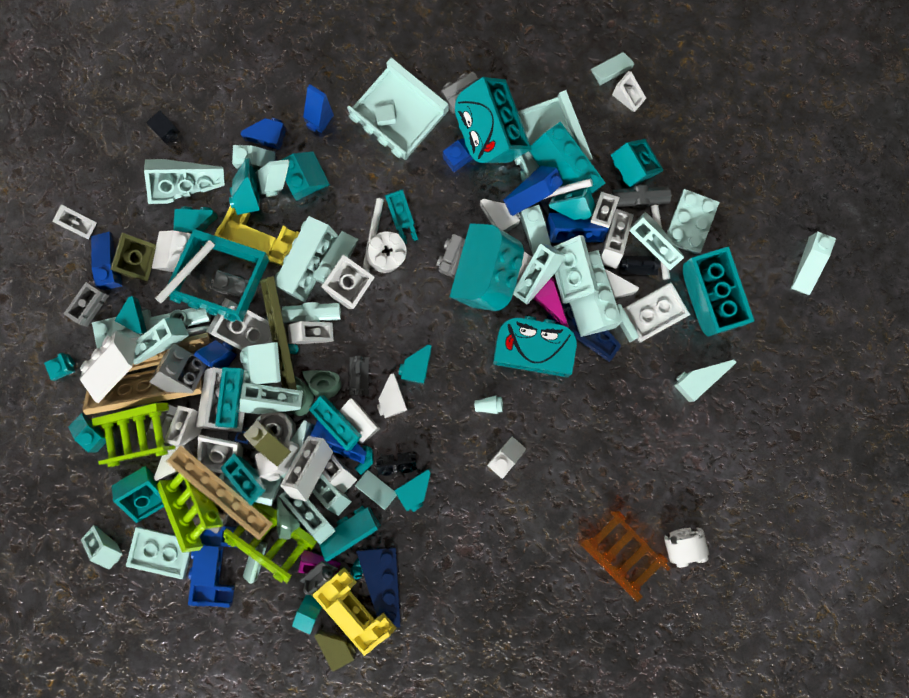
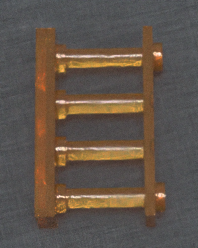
(620, 572)

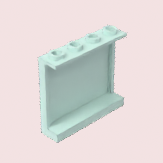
(414, 106)
(543, 117)

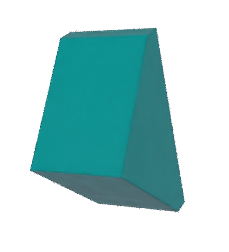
(132, 316)
(307, 614)

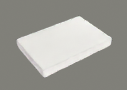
(656, 311)

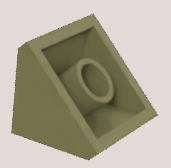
(133, 257)

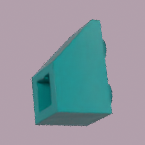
(188, 219)

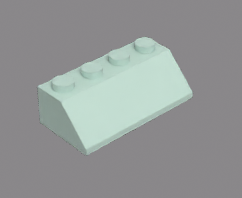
(304, 258)
(597, 310)

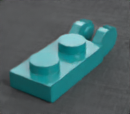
(401, 214)

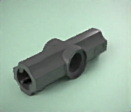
(643, 196)

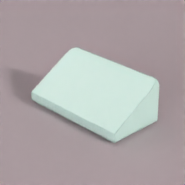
(612, 68)
(376, 489)
(253, 567)

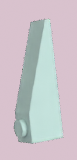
(177, 179)

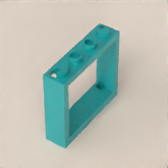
(191, 249)

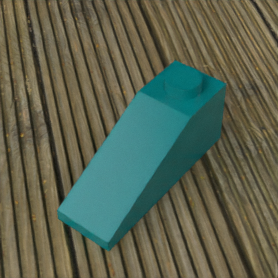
(243, 478)

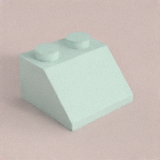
(261, 364)

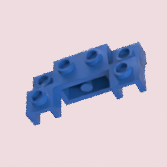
(206, 572)

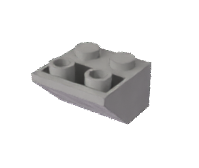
(178, 371)

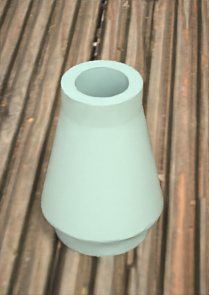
(489, 405)

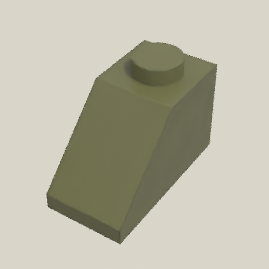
(267, 443)
(335, 649)

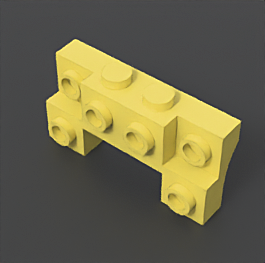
(235, 230)
(350, 613)

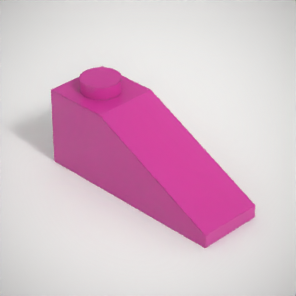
(550, 301)

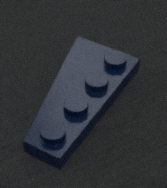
(602, 342)
(380, 574)

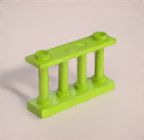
(122, 418)
(182, 518)
(303, 539)

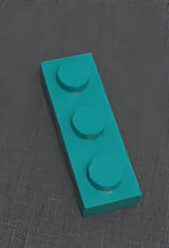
(229, 397)
(335, 423)

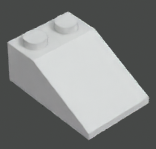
(249, 332)

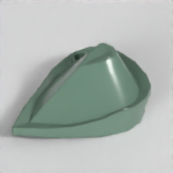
(322, 382)
(307, 398)
(286, 521)

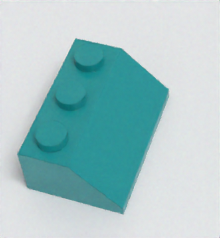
(350, 532)

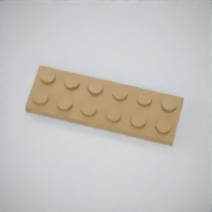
(133, 391)

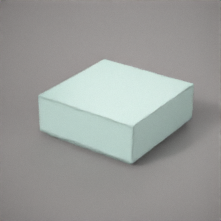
(385, 115)

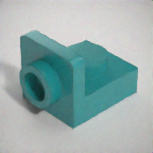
(60, 366)

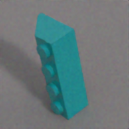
(559, 150)

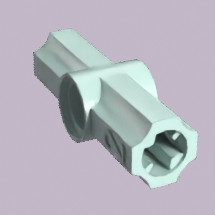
(311, 312)
(191, 317)

